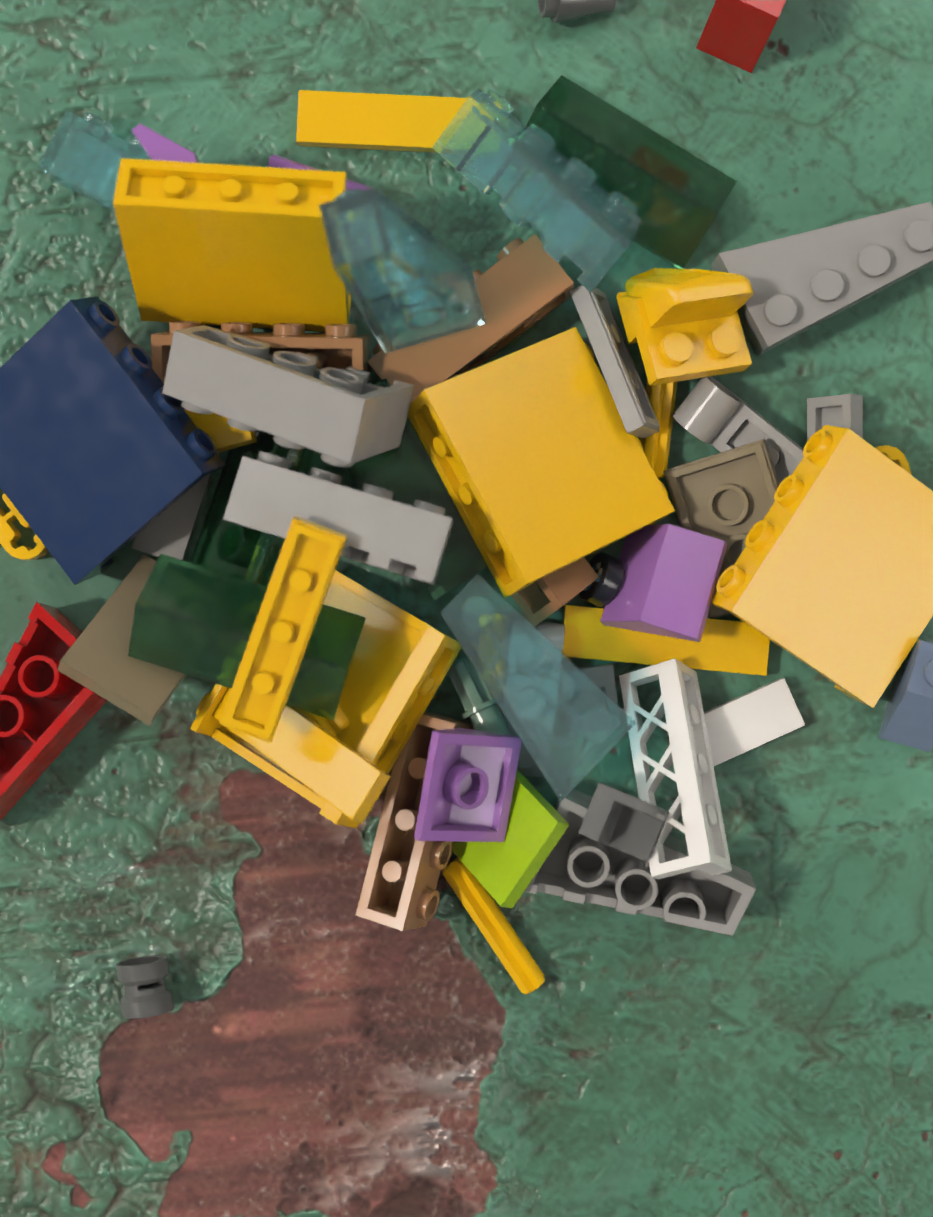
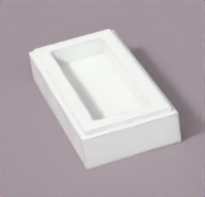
(751, 720)

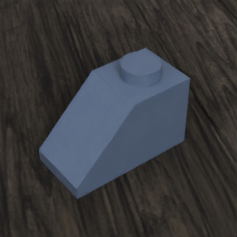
(910, 703)

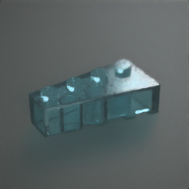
(539, 185)
(398, 271)
(544, 694)

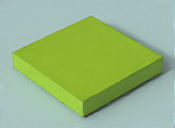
(530, 837)

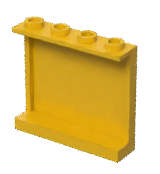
(230, 243)
(538, 459)
(840, 565)
(384, 696)

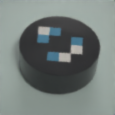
(610, 579)

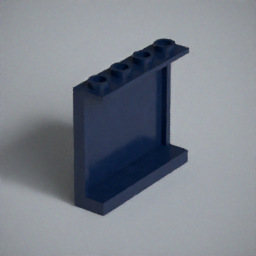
(92, 438)

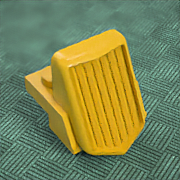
(686, 322)

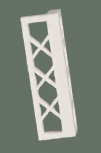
(692, 764)

